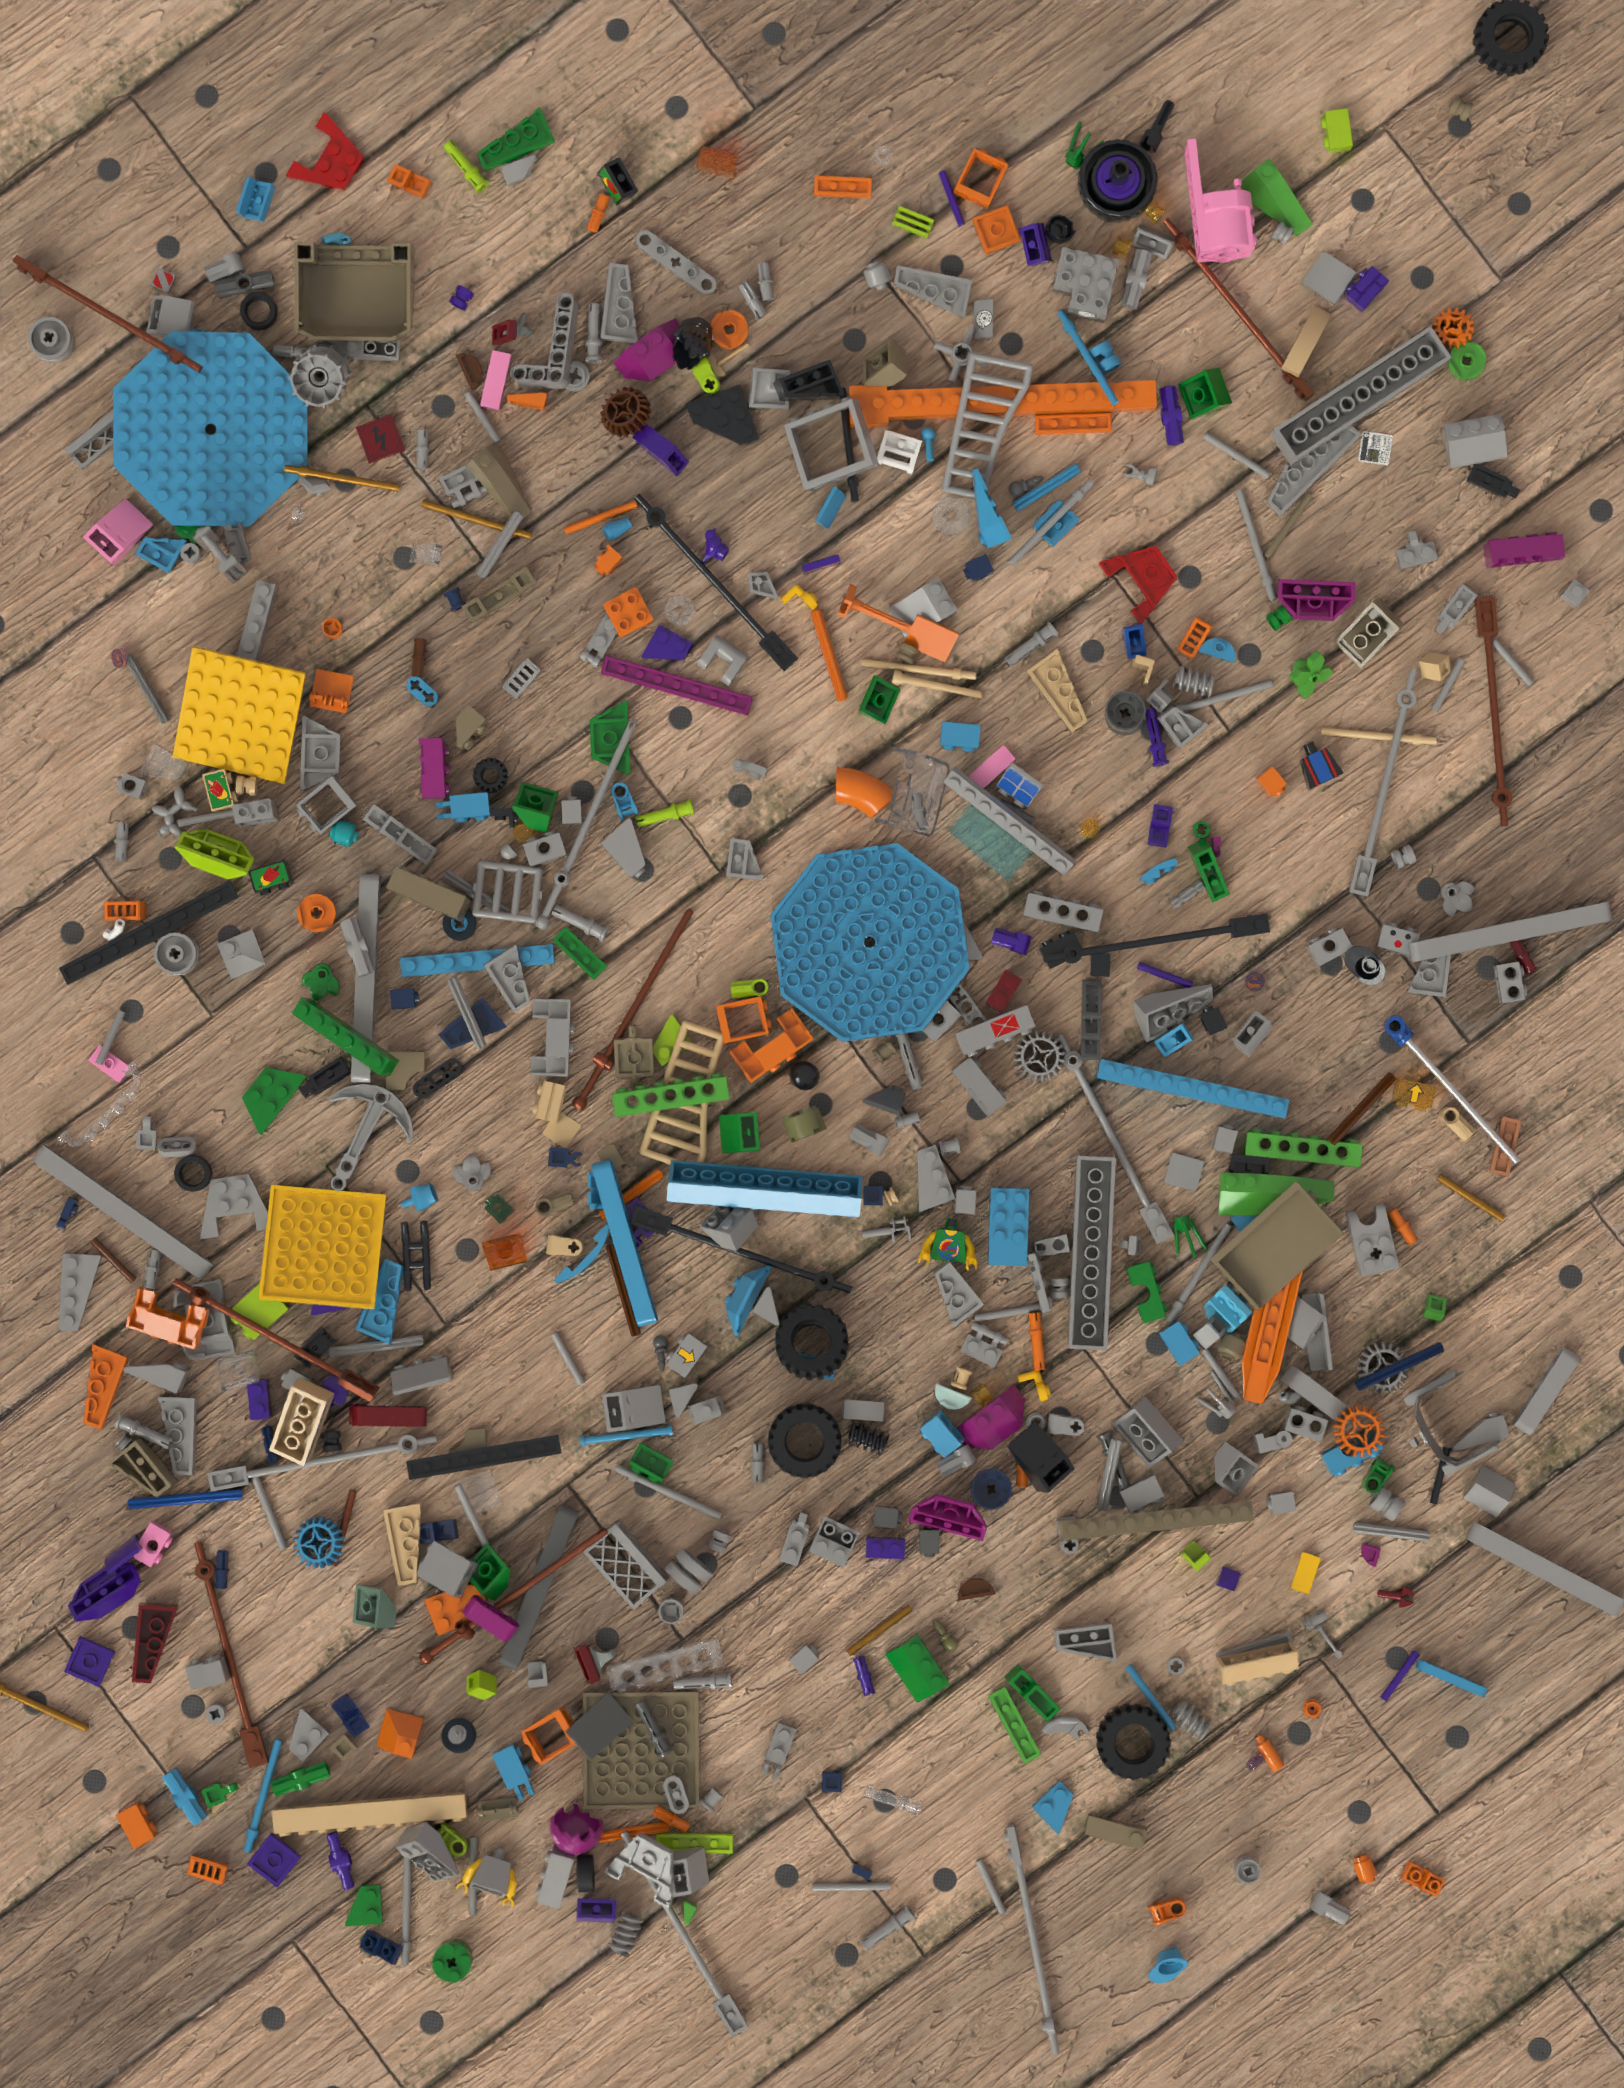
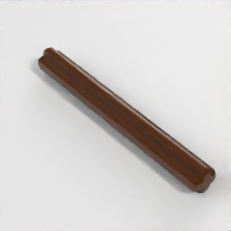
(1361, 1108)
(630, 1317)

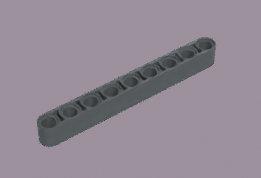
(536, 1595)

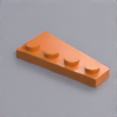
(103, 1384)

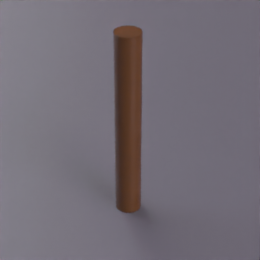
(113, 1260)

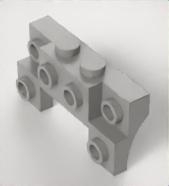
(557, 1037)

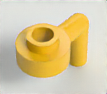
(809, 599)
(1043, 1390)

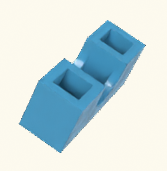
(1338, 1462)

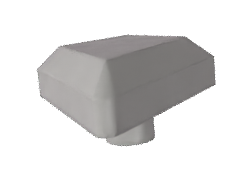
(314, 485)
(762, 585)

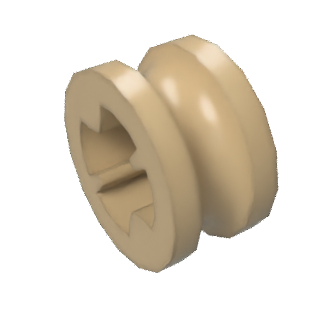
(890, 1196)

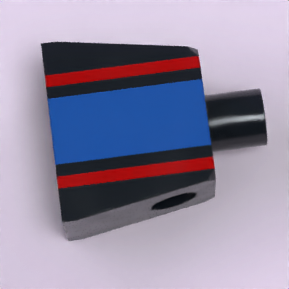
(1318, 766)

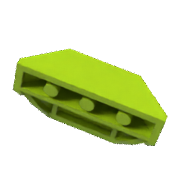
(215, 853)

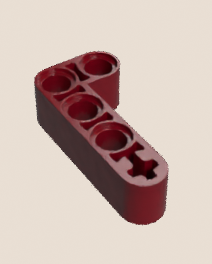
(387, 1416)

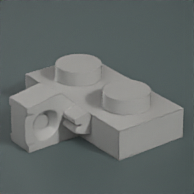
(1416, 552)

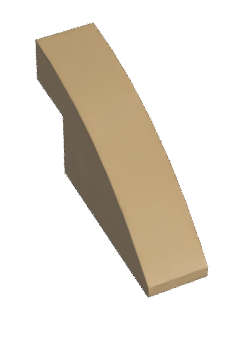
(1306, 341)

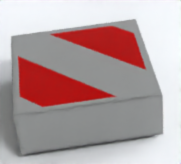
(163, 280)

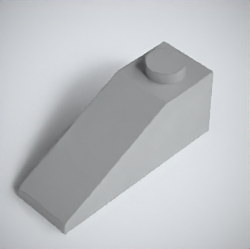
(1484, 1431)

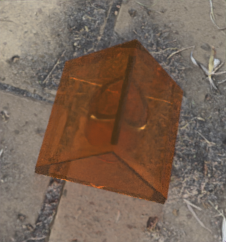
(505, 1251)

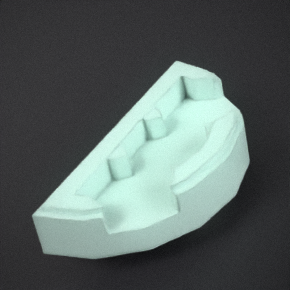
(950, 1398)

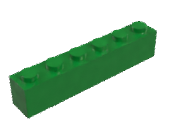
(345, 1036)

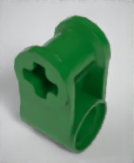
(1377, 1474)

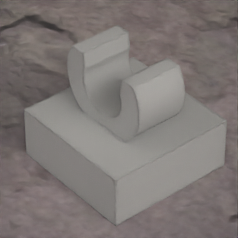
(1132, 1245)

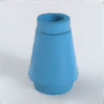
(616, 528)

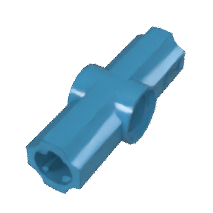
(184, 1796)

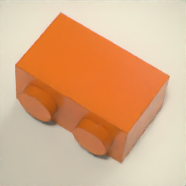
(137, 1824)

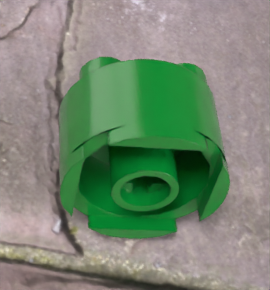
(446, 1951)

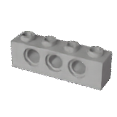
(1033, 911)

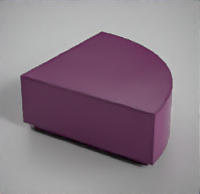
(1216, 843)
(1370, 1554)

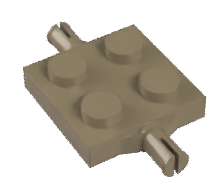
(633, 1057)

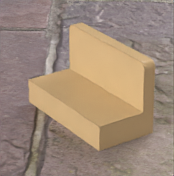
(1144, 664)

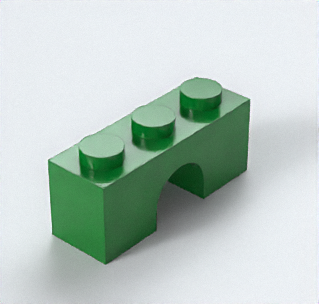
(1153, 1307)

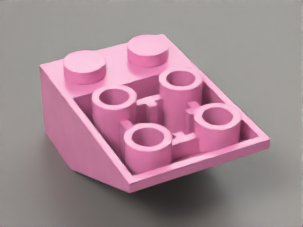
(118, 531)

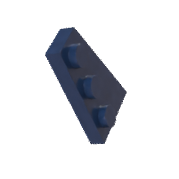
(487, 1020)

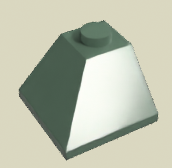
(373, 1608)

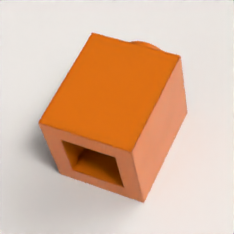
(1272, 782)

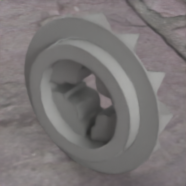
(582, 372)

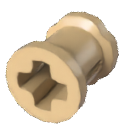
(961, 1378)

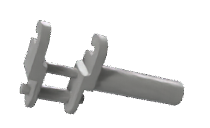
(887, 1230)

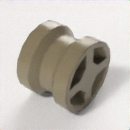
(906, 653)

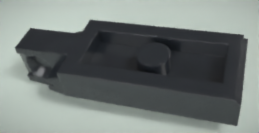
(1492, 482)
(325, 1077)

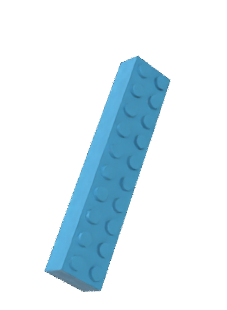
(764, 1188)

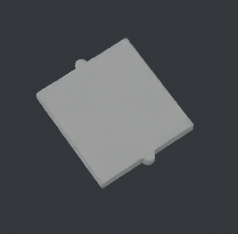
(1184, 1172)

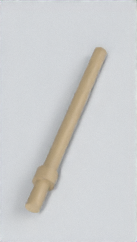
(955, 673)
(1415, 739)

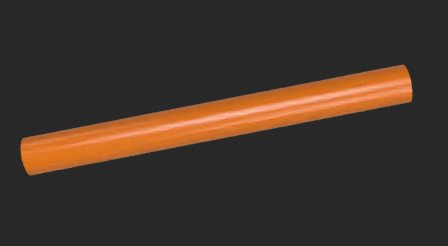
(600, 517)

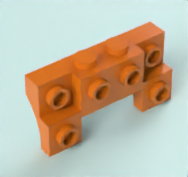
(776, 1051)
(166, 1324)

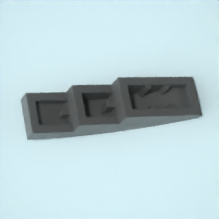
(1091, 1019)

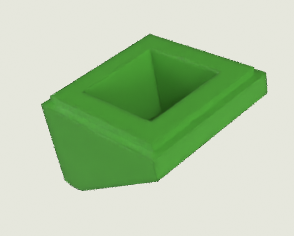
(1435, 1307)
(689, 1910)

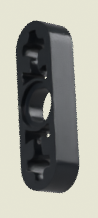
(428, 1090)

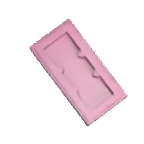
(112, 1065)

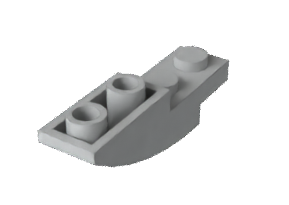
(369, 349)

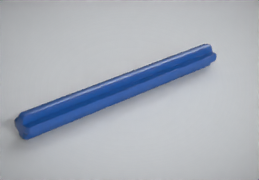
(183, 1499)

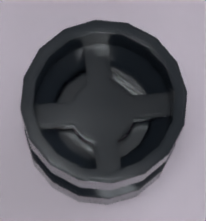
(331, 1441)

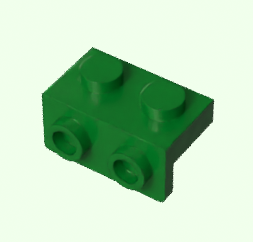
(650, 1462)

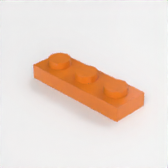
(842, 187)

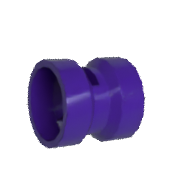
(462, 296)

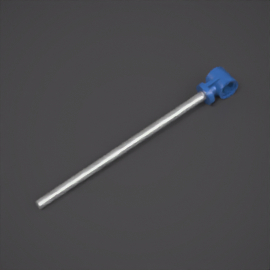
(1403, 1036)

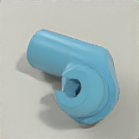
(336, 238)

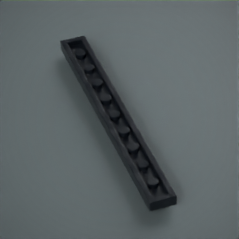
(148, 932)

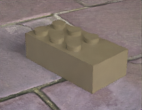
(425, 892)

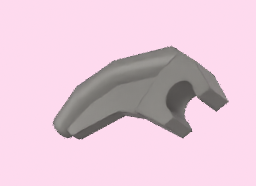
(1066, 1724)

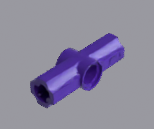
(1171, 415)

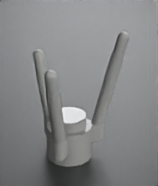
(1225, 1407)

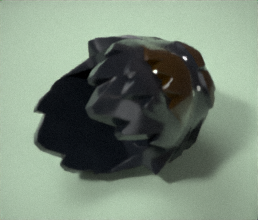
(692, 342)

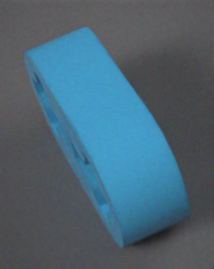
(425, 688)

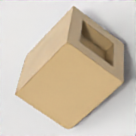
(1434, 666)

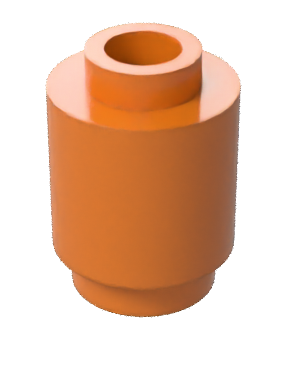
(1364, 1868)

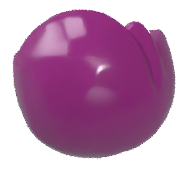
(575, 1830)

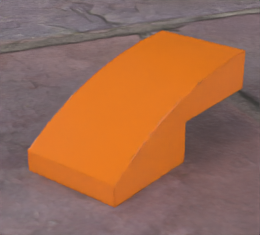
(409, 181)

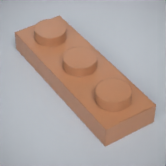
(1509, 1132)

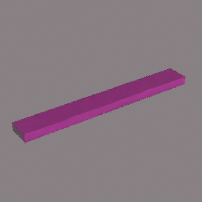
(676, 685)

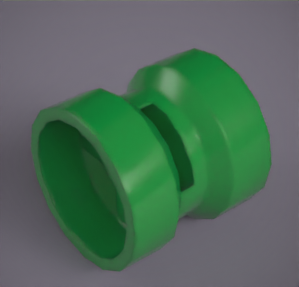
(1278, 618)

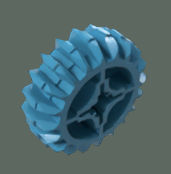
(320, 1550)

